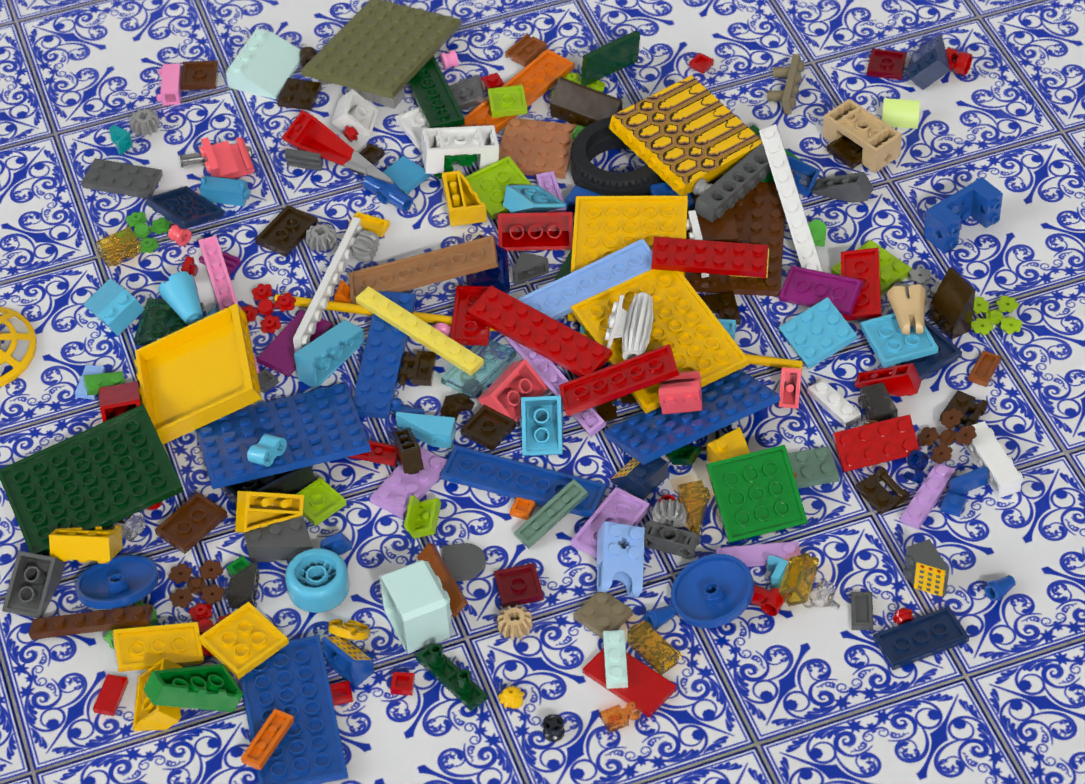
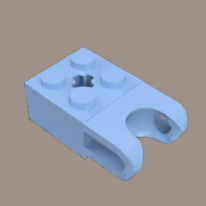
(620, 557)

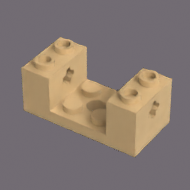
(879, 140)

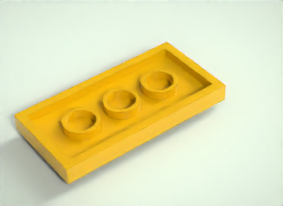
(145, 646)

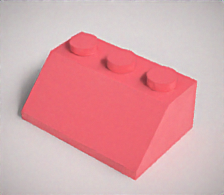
(506, 392)

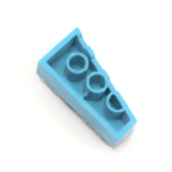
(327, 353)

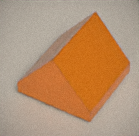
(342, 293)

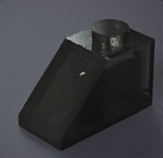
(243, 587)

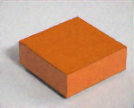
(522, 508)

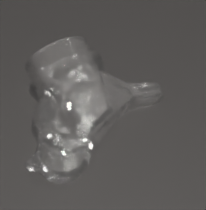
(822, 596)

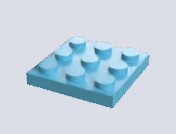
(818, 333)
(894, 347)

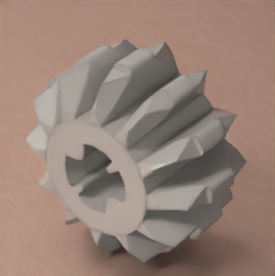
(144, 122)
(321, 237)
(366, 246)
(669, 513)

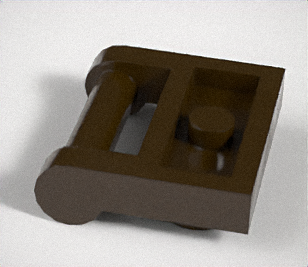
(877, 495)

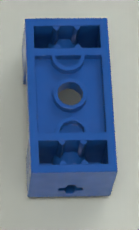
(976, 200)

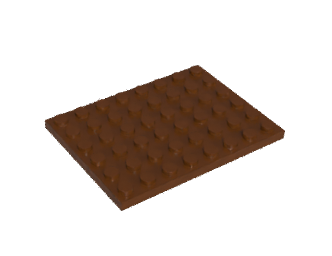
(758, 221)

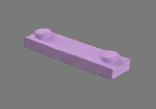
(758, 554)

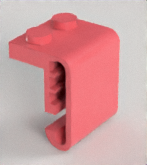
(226, 159)
(681, 393)

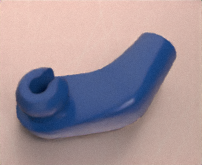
(397, 406)

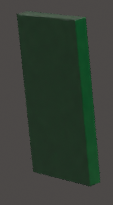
(610, 58)

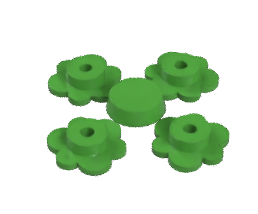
(142, 230)

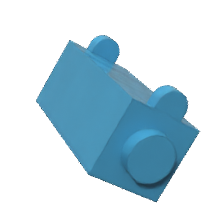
(225, 190)

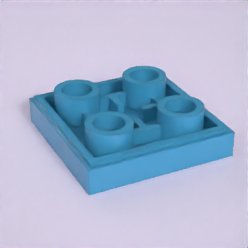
(406, 174)

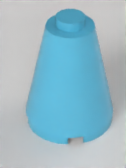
(182, 296)

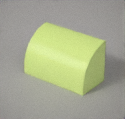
(901, 113)

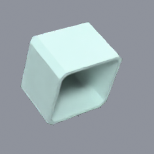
(416, 605)

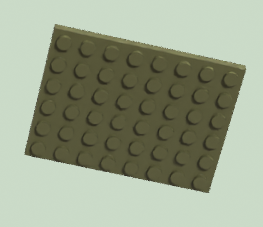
(381, 48)

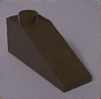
(408, 451)

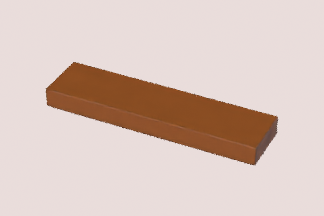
(457, 599)

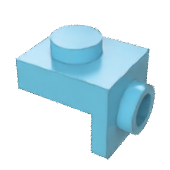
(778, 567)

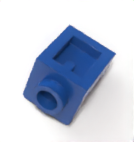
(337, 543)

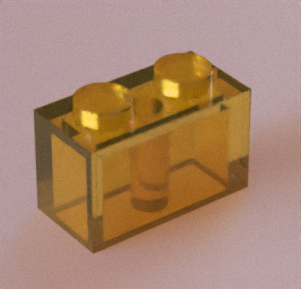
(118, 247)

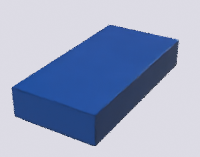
(969, 481)

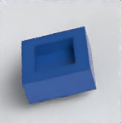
(953, 504)

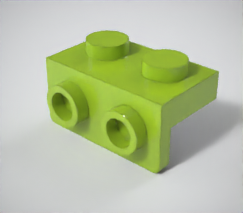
(422, 517)

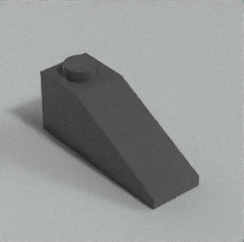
(846, 187)

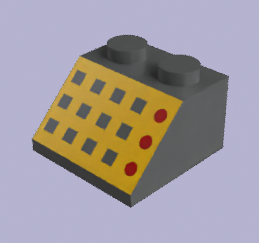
(926, 568)

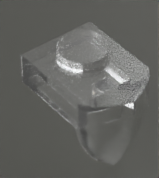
(133, 527)

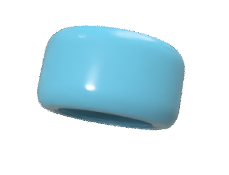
(317, 580)

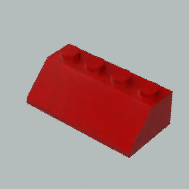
(535, 231)

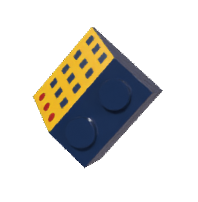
(640, 478)

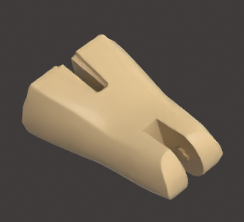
(908, 310)

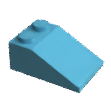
(530, 199)
(114, 306)
(542, 425)

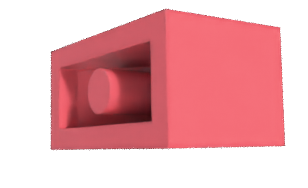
(790, 387)

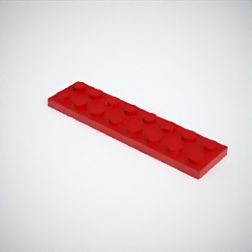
(539, 332)

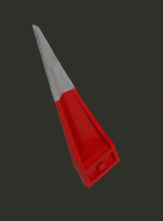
(313, 136)

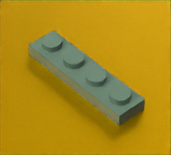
(551, 513)

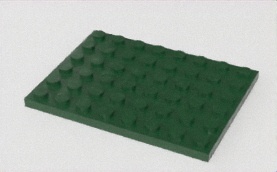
(90, 479)

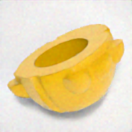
(511, 697)

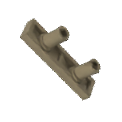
(794, 77)

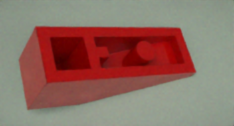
(898, 380)

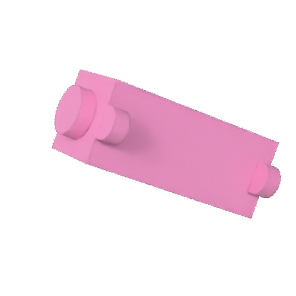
(170, 84)

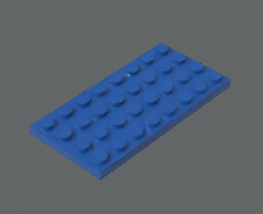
(723, 403)
(298, 685)

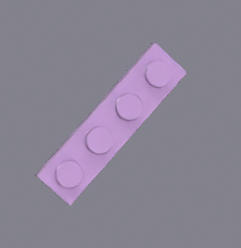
(927, 495)

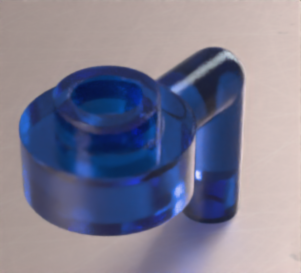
(918, 462)

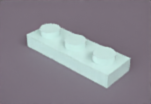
(615, 659)

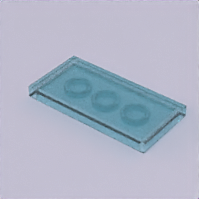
(495, 359)

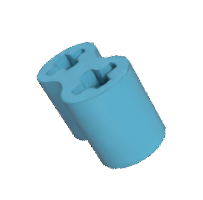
(266, 450)

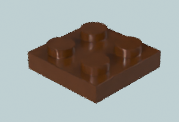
(199, 75)

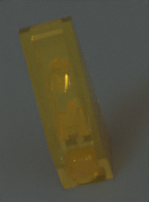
(695, 498)

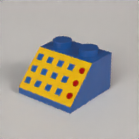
(347, 660)

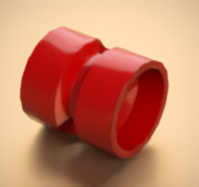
(958, 61)

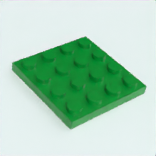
(756, 494)

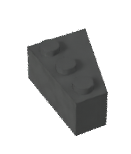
(278, 541)

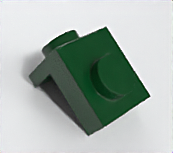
(684, 456)

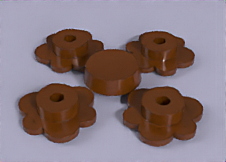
(947, 437)
(196, 585)

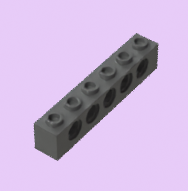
(733, 185)

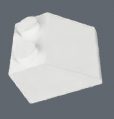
(355, 112)

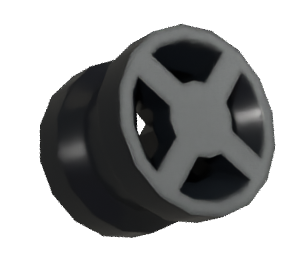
(549, 723)

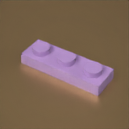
(549, 183)

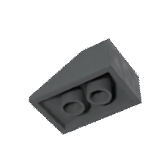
(32, 584)

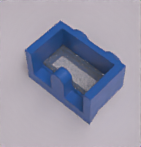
(804, 175)

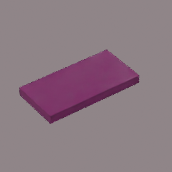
(810, 287)
(280, 352)

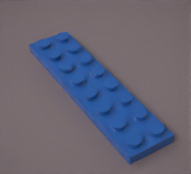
(381, 362)
(517, 479)

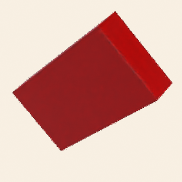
(110, 695)

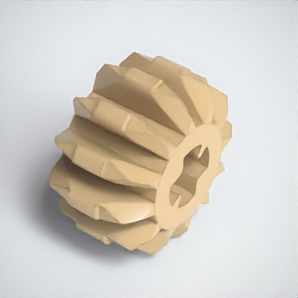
(514, 622)

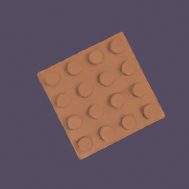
(538, 146)

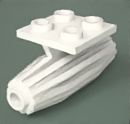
(632, 326)

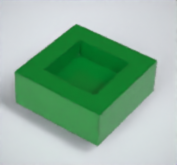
(237, 566)

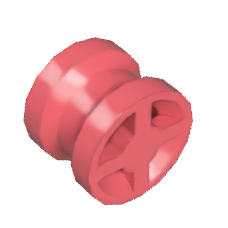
(180, 235)

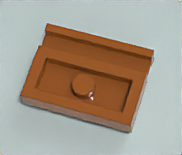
(526, 50)

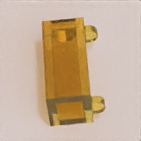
(799, 579)
(652, 647)

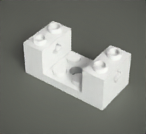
(444, 141)

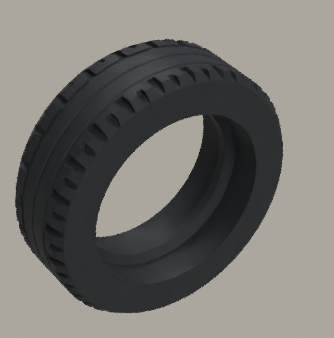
(595, 140)

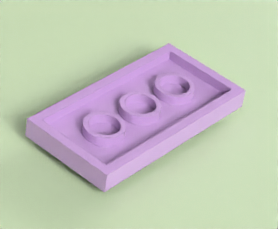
(398, 487)
(617, 508)

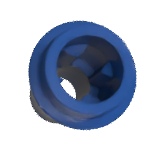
(999, 588)
(659, 616)

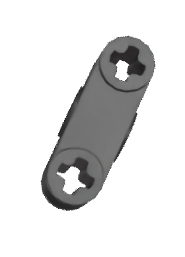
(670, 539)

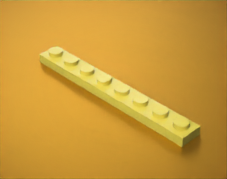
(420, 331)

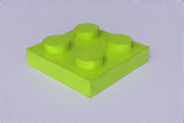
(507, 101)
(320, 501)

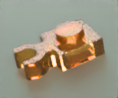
(617, 718)

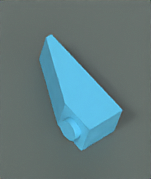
(431, 429)

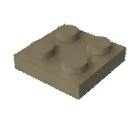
(602, 613)

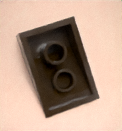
(953, 305)

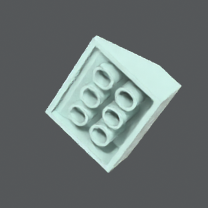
(263, 65)

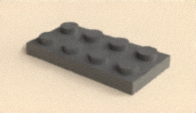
(122, 178)

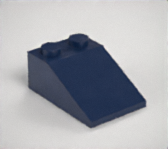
(929, 63)

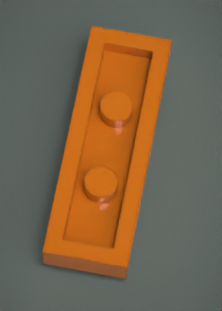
(267, 739)

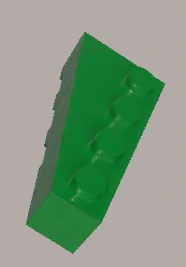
(195, 688)

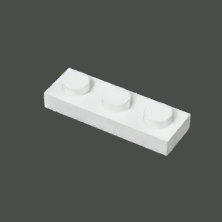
(834, 403)

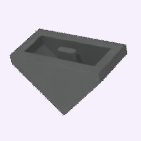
(529, 267)

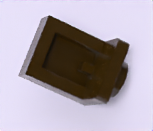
(455, 404)

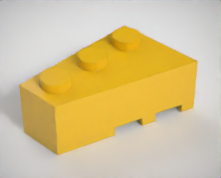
(461, 201)
(727, 446)
(263, 509)
(86, 545)

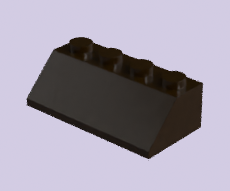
(581, 104)

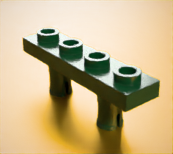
(451, 677)

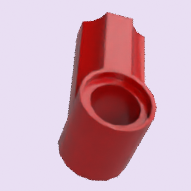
(768, 600)

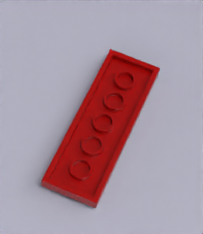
(709, 257)
(618, 380)

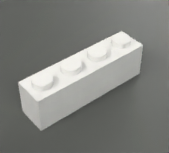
(990, 453)

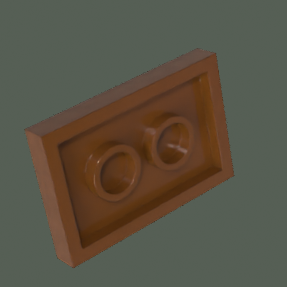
(191, 523)

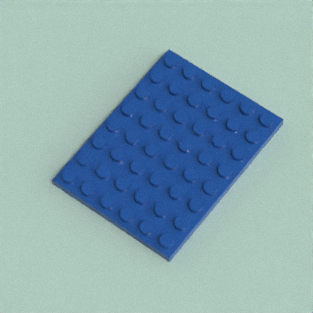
(315, 425)

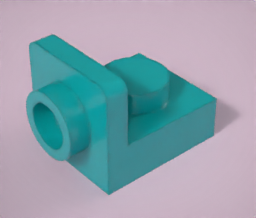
(121, 138)

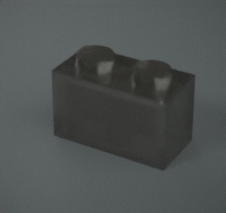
(877, 403)

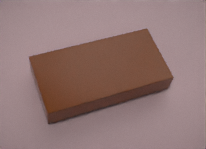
(984, 368)

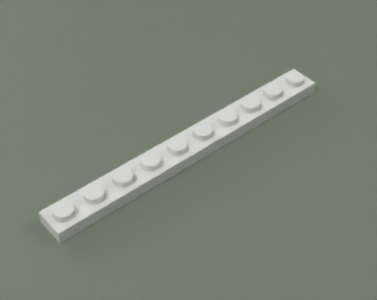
(790, 198)
(326, 288)

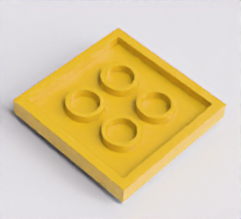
(243, 640)

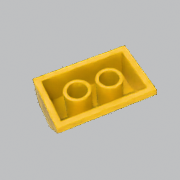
(149, 716)

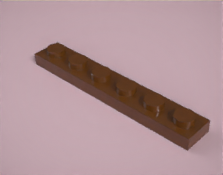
(91, 622)

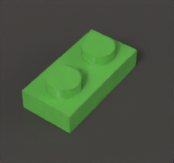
(96, 381)

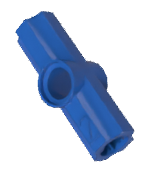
(388, 193)

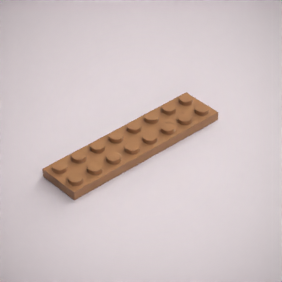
(426, 268)

